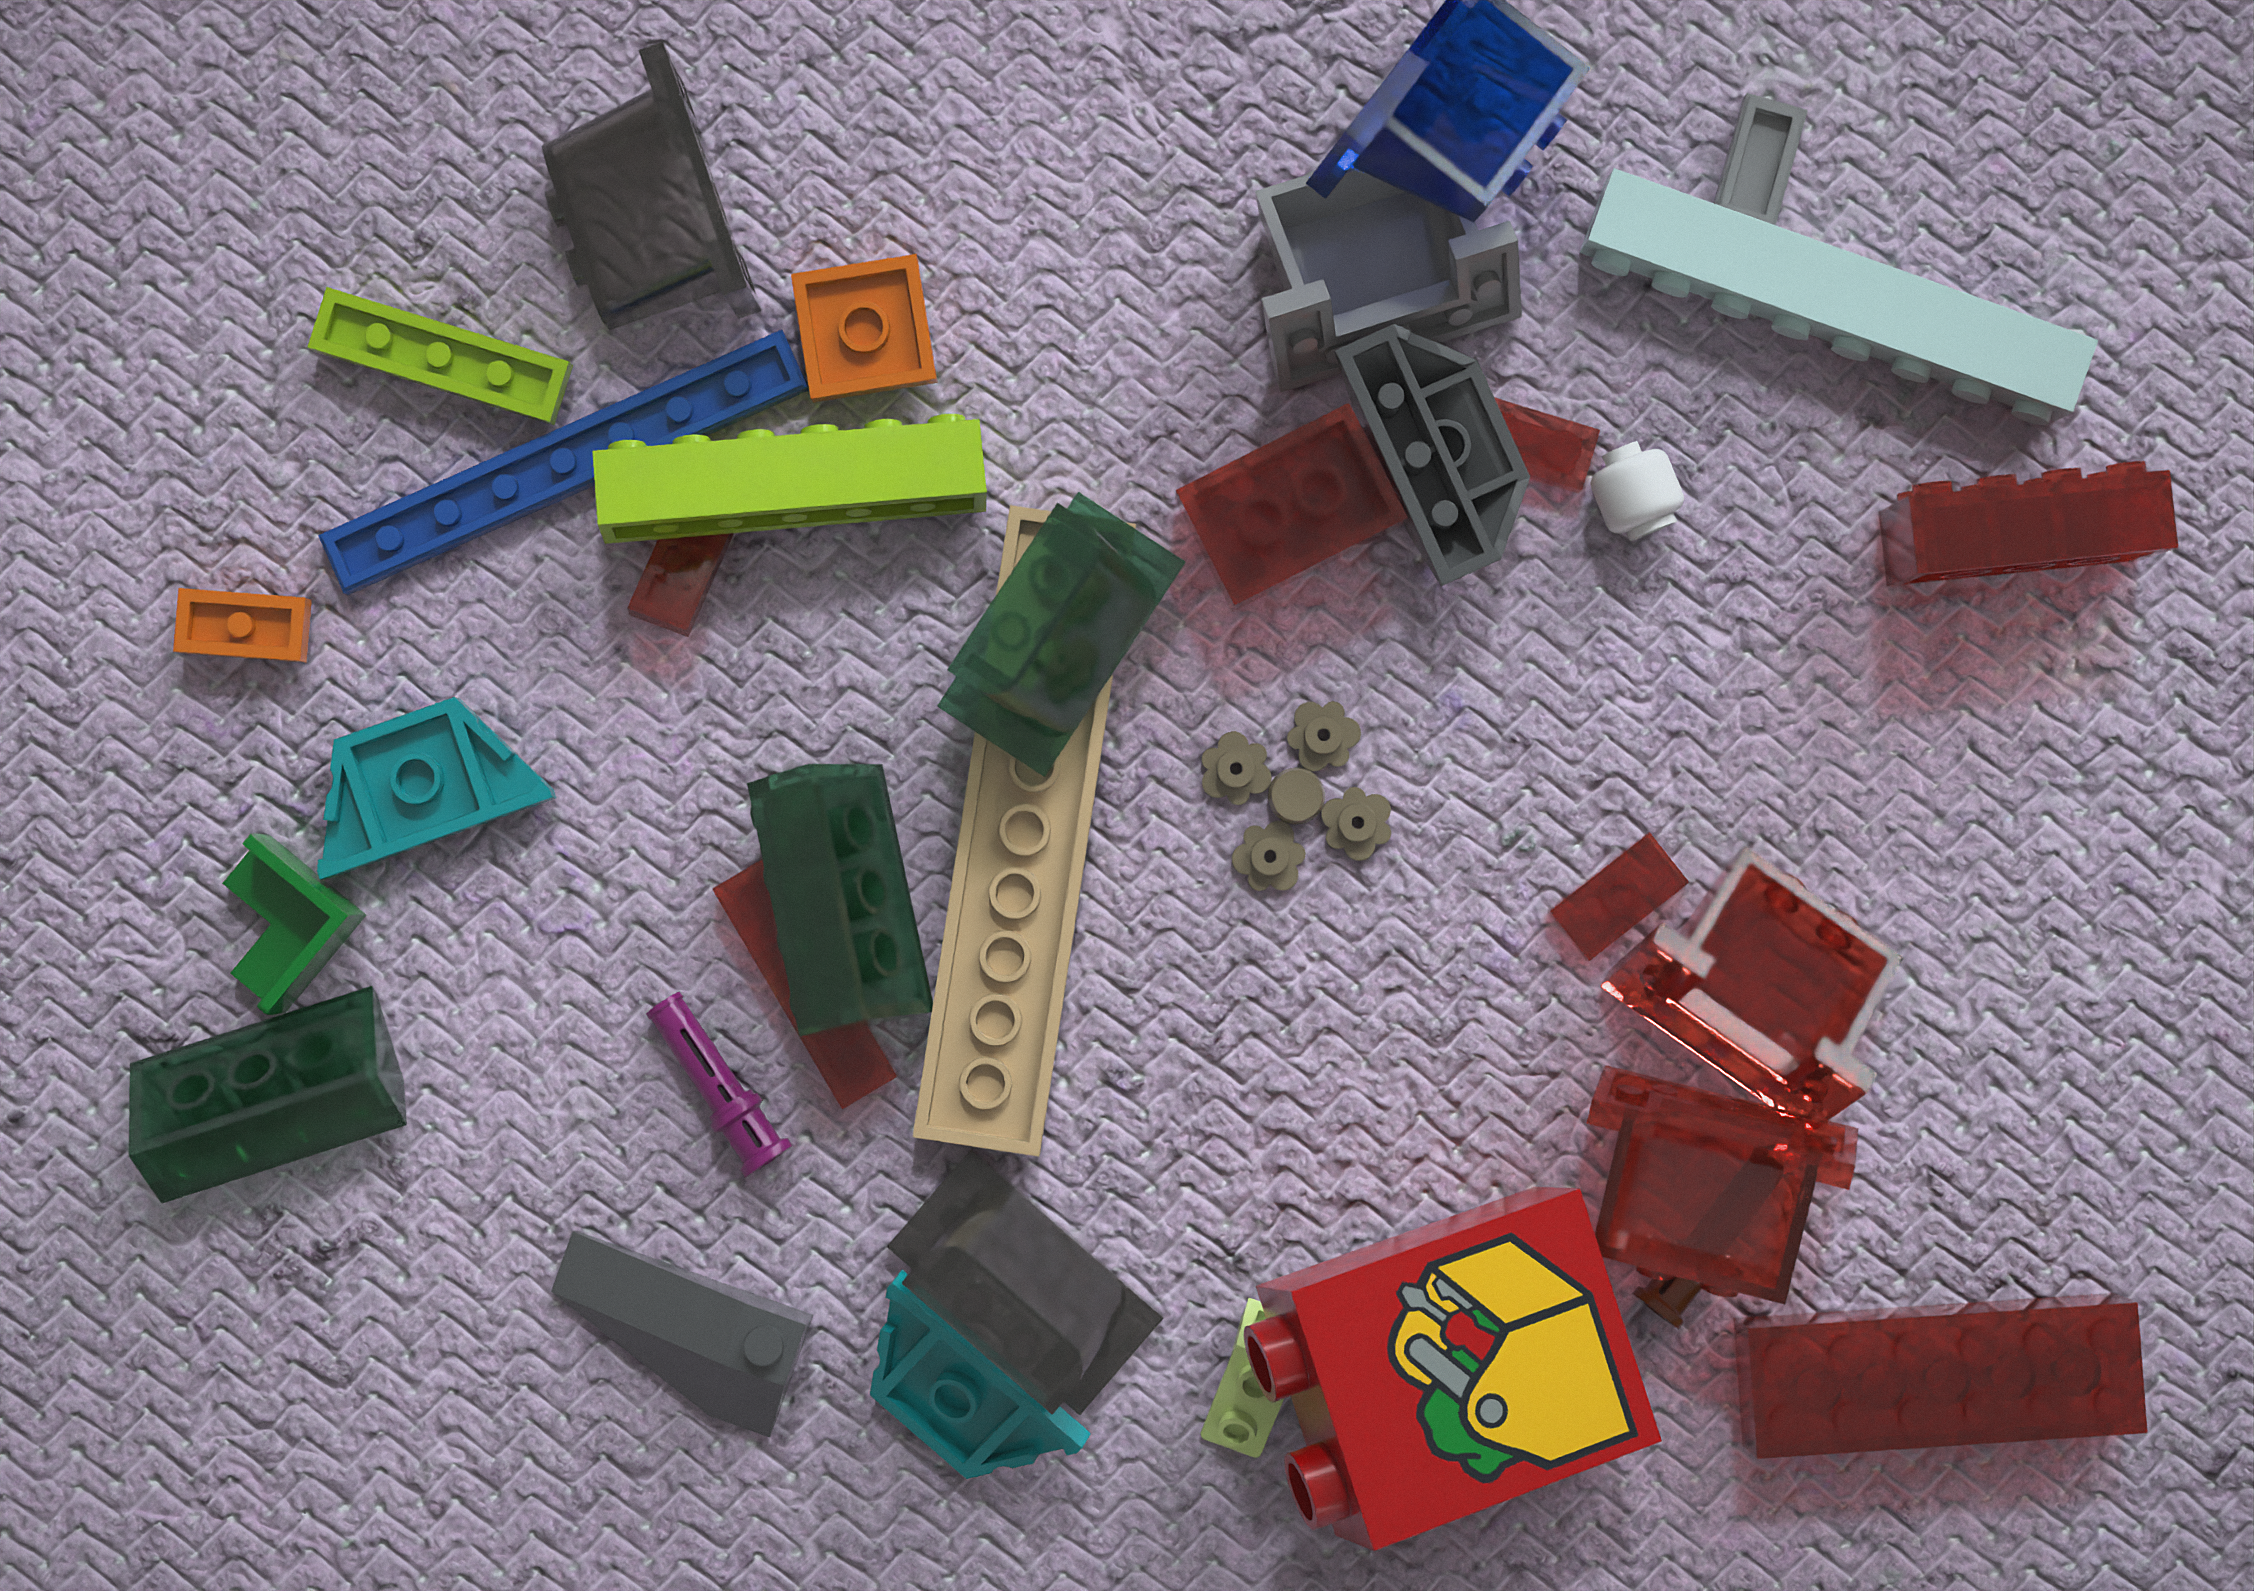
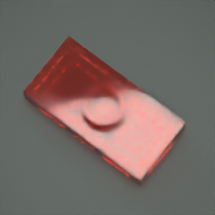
(678, 581)
(1618, 896)

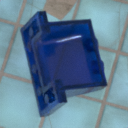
(1460, 109)

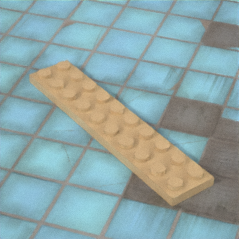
(1009, 929)

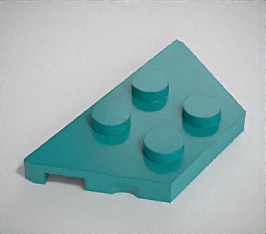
(420, 784)
(958, 1396)

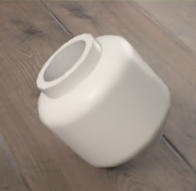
(1637, 491)

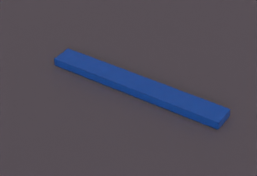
(559, 463)

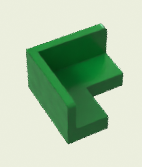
(305, 920)

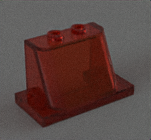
(1764, 987)
(1711, 1183)

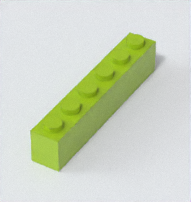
(789, 479)

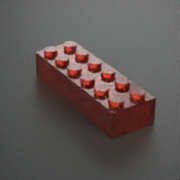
(1940, 1375)

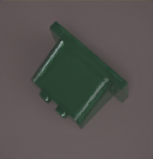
(1058, 631)

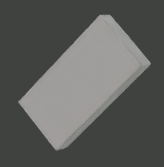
(1760, 157)

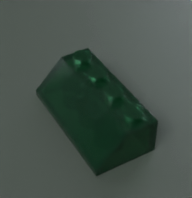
(839, 897)
(264, 1095)

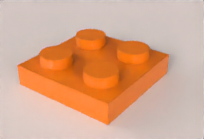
(864, 328)

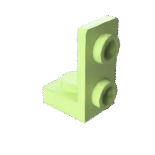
(1240, 1411)

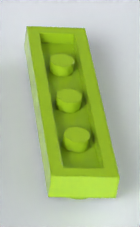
(440, 356)

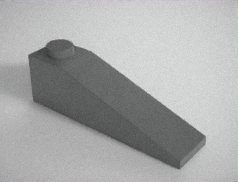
(699, 1335)

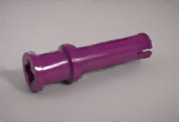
(674, 1017)

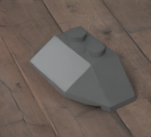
(1438, 446)

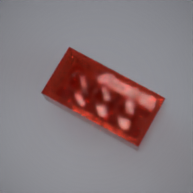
(2028, 526)

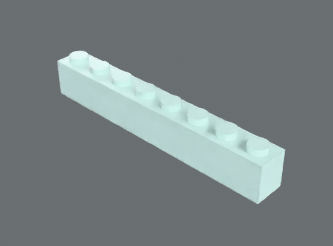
(1838, 298)

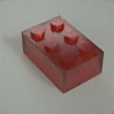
(1290, 507)

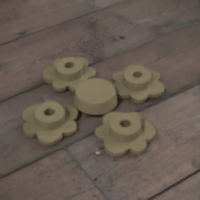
(1296, 796)

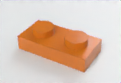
(242, 625)

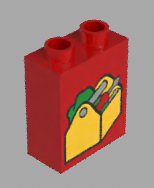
(1450, 1368)

